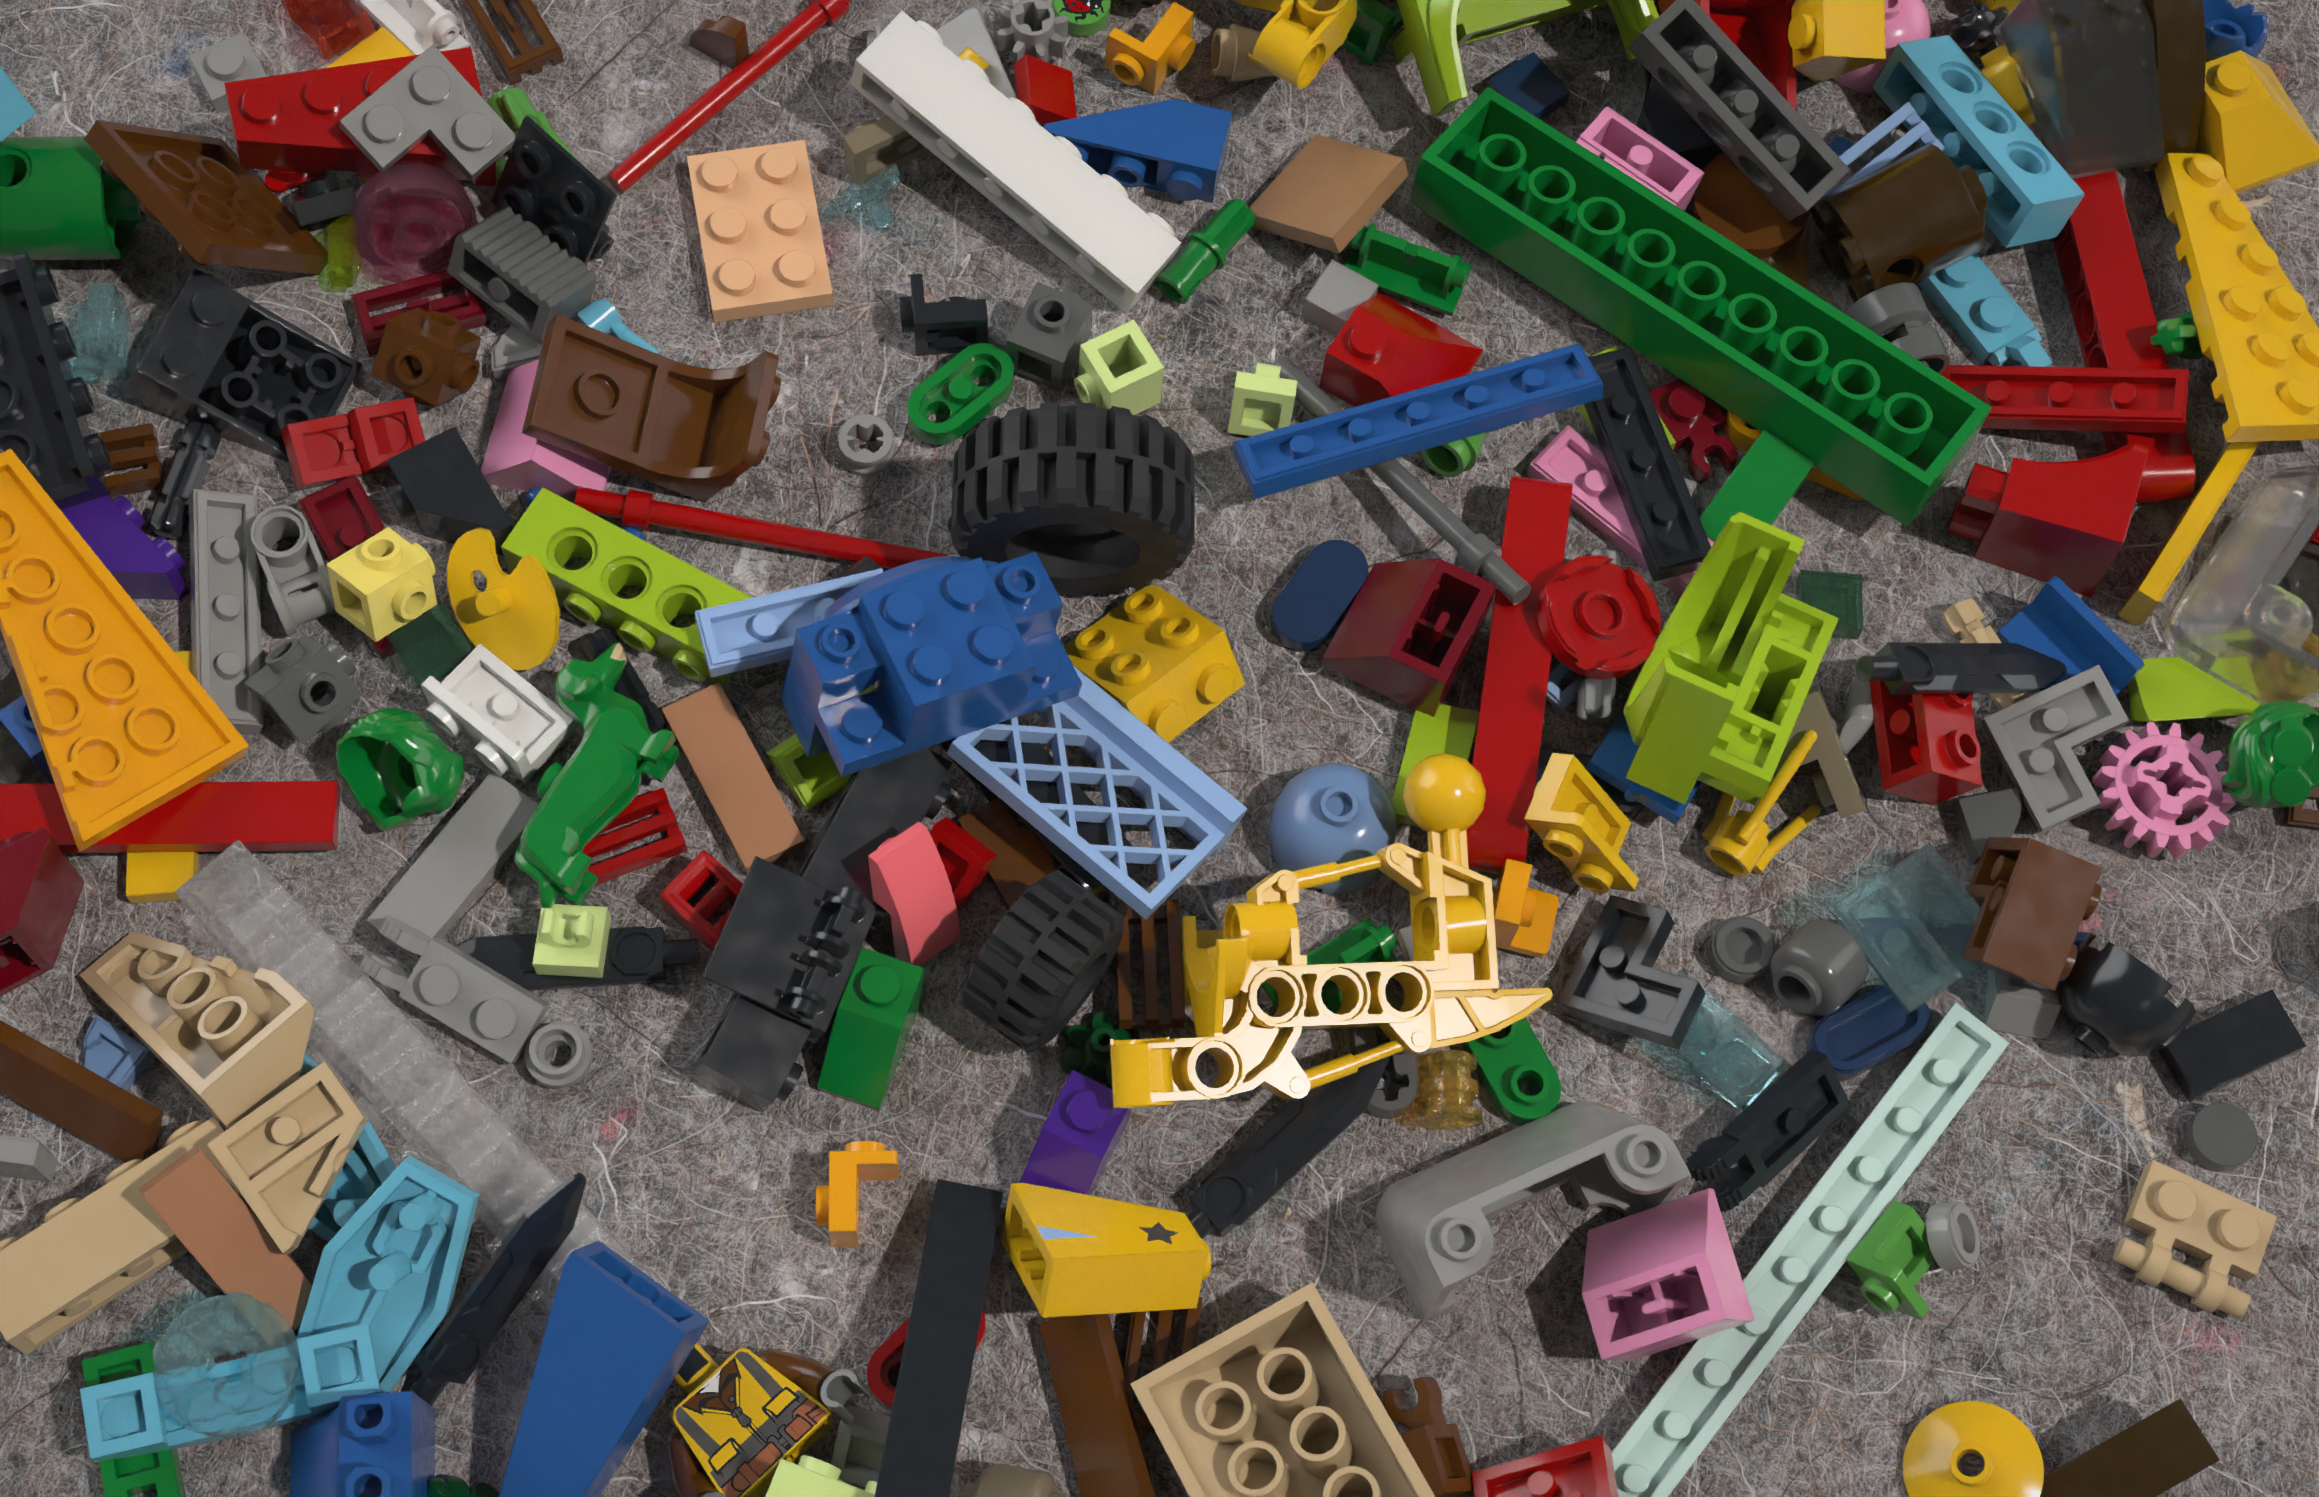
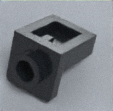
(942, 325)

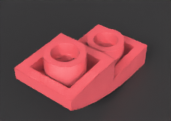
(916, 893)

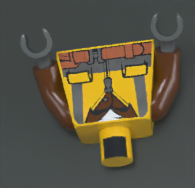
(750, 1417)

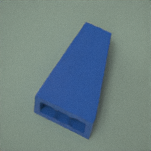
(598, 1375)

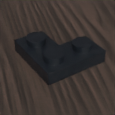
(1617, 980)

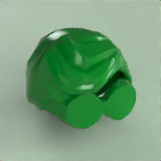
(2274, 756)
(396, 764)

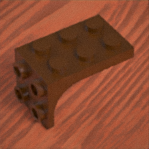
(650, 413)

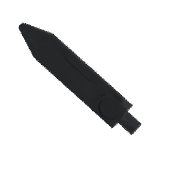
(1959, 668)
(631, 957)
(1281, 1150)
(462, 1340)

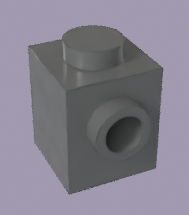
(1049, 335)

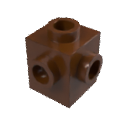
(427, 356)

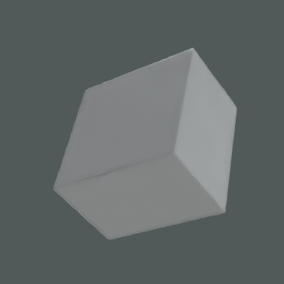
(1336, 297)

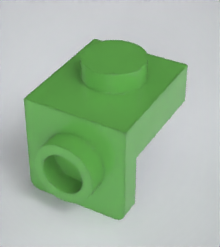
(1893, 1261)

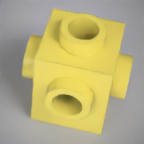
(382, 583)

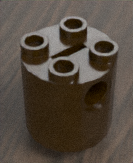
(1902, 222)

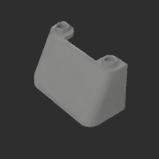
(1439, 1216)

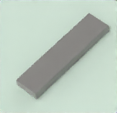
(225, 603)

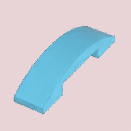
(130, 1419)

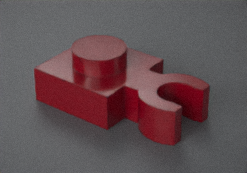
(1693, 423)

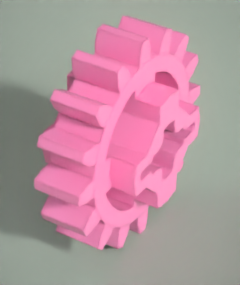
(2157, 793)

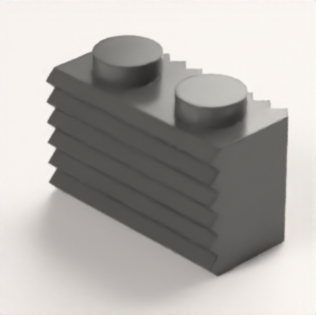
(521, 272)

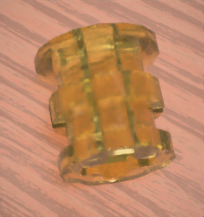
(1448, 1090)

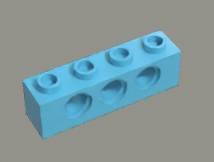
(2023, 182)

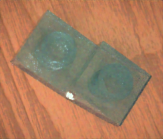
(1728, 1054)

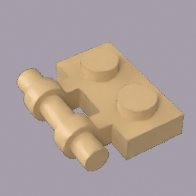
(2202, 1223)

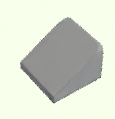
(2020, 1007)

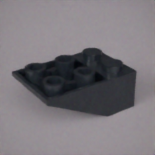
(237, 367)

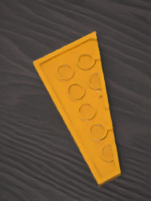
(101, 683)

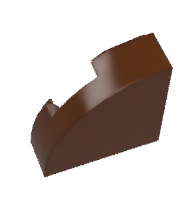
(722, 40)

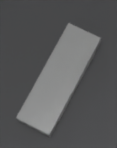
(459, 861)

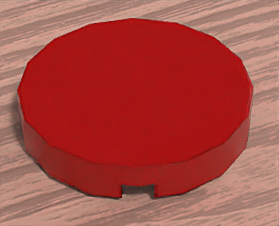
(1598, 617)

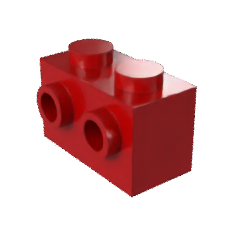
(1926, 744)

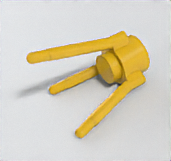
(1740, 840)

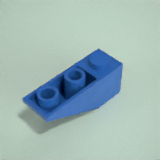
(1154, 146)

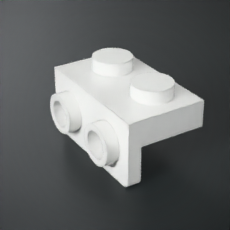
(500, 713)

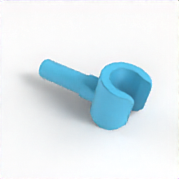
(605, 318)

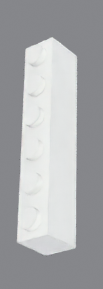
(1014, 160)

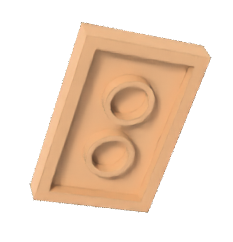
(760, 231)

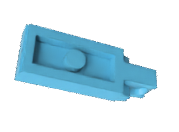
(1985, 315)

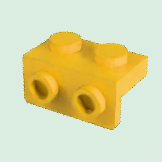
(1581, 825)

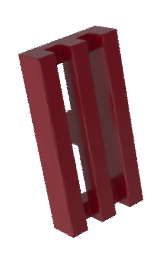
(463, 306)

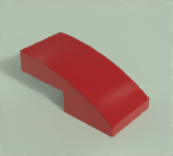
(351, 442)

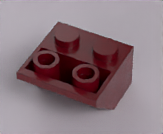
(1411, 630)
(35, 905)

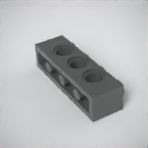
(1738, 108)

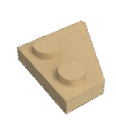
(292, 1152)

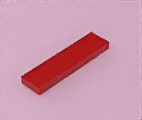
(2078, 397)

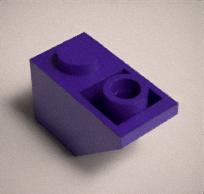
(139, 565)

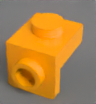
(1151, 61)
(839, 1202)

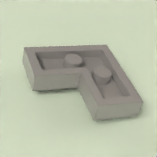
(430, 101)
(2038, 743)

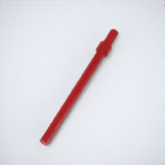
(726, 90)
(642, 510)

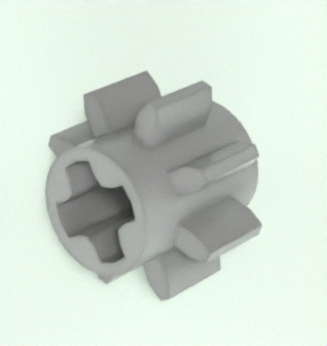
(1032, 31)

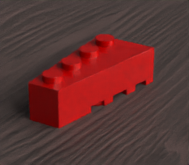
(296, 117)

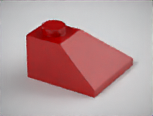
(1392, 352)

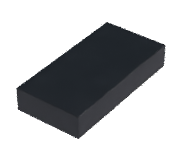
(2231, 1045)

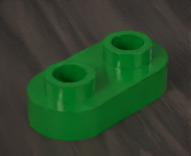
(957, 396)
(1512, 1058)

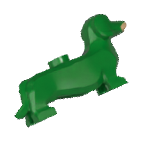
(594, 782)

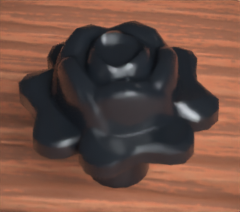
(1978, 28)

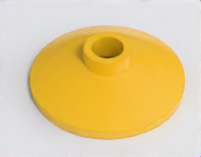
(1980, 1428)

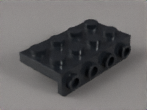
(39, 397)

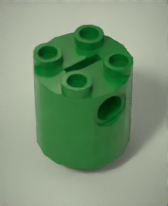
(62, 202)

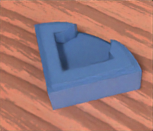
(114, 1054)

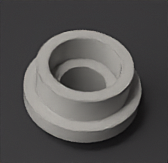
(549, 1038)

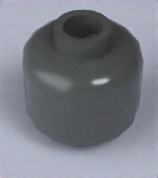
(1818, 968)

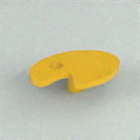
(517, 610)

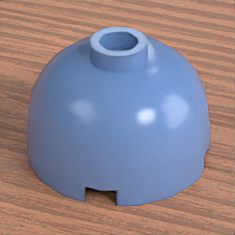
(1331, 817)

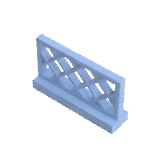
(1126, 756)

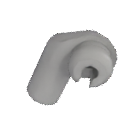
(1858, 715)

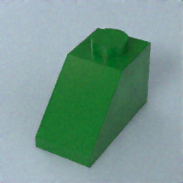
(871, 1028)

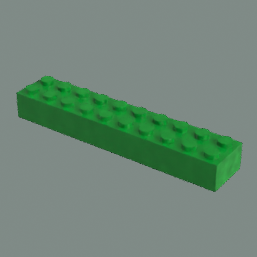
(1698, 305)

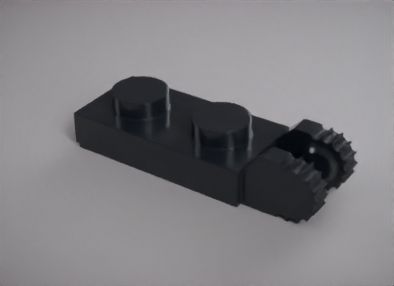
(1770, 1131)

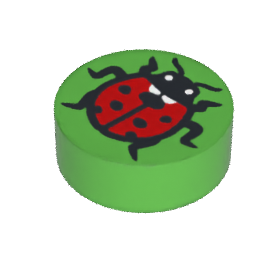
(1084, 16)

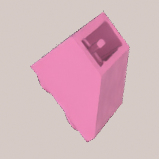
(1662, 1279)

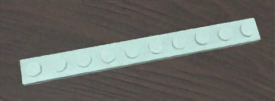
(1806, 1255)

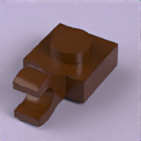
(1430, 1440)

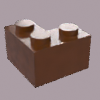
(2030, 909)

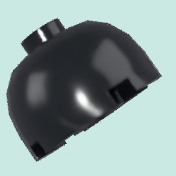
(2119, 1002)

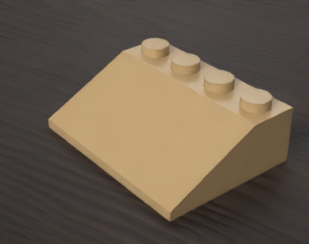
(1278, 1412)

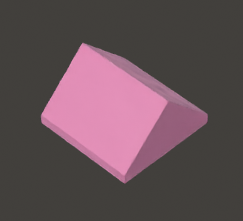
(527, 462)

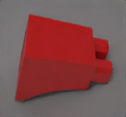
(2052, 515)

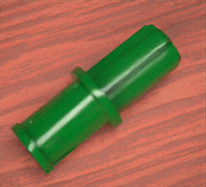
(1206, 251)
(2178, 337)

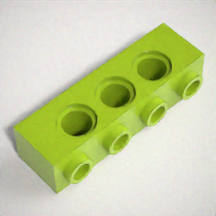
(561, 531)

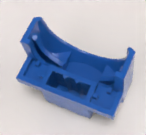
(953, 652)

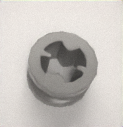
(866, 428)

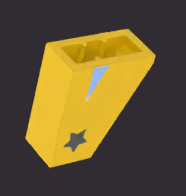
(1101, 1253)

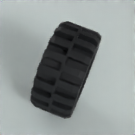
(1083, 488)

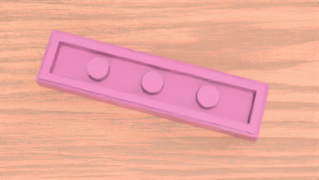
(1594, 494)

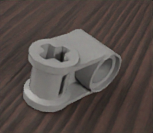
(295, 576)

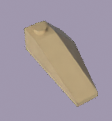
(213, 1025)

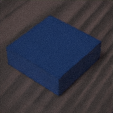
(1531, 86)

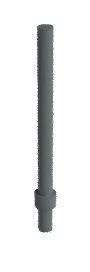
(1474, 550)

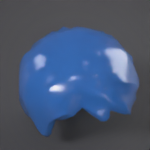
(2233, 29)

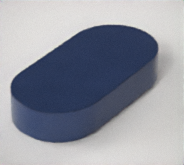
(1319, 595)
(1867, 1033)

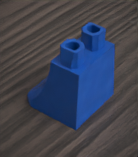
(365, 1448)

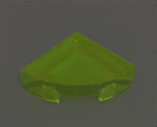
(343, 257)

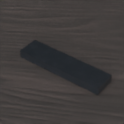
(1645, 468)

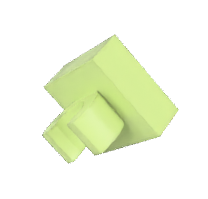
(1261, 401)
(572, 941)

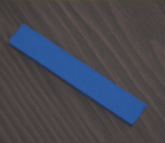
(1417, 420)

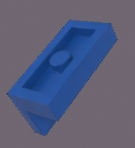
(2072, 633)

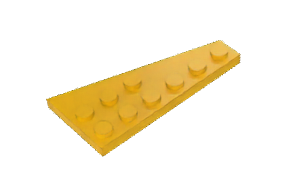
(2242, 307)

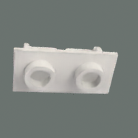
(417, 23)

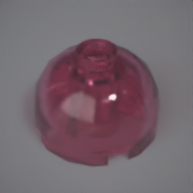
(410, 220)

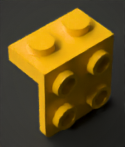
(1158, 660)

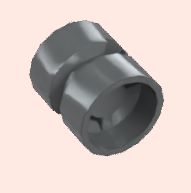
(1901, 318)

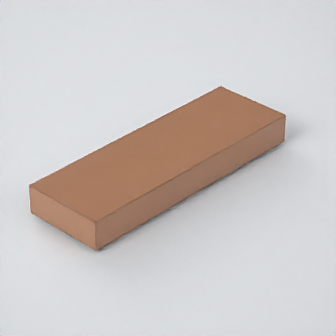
(733, 777)
(226, 1235)

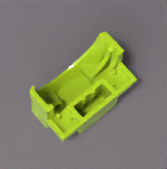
(1441, 26)
(1698, 699)

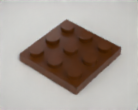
(206, 199)

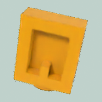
(1521, 913)

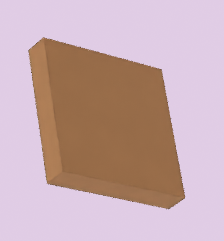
(1328, 193)

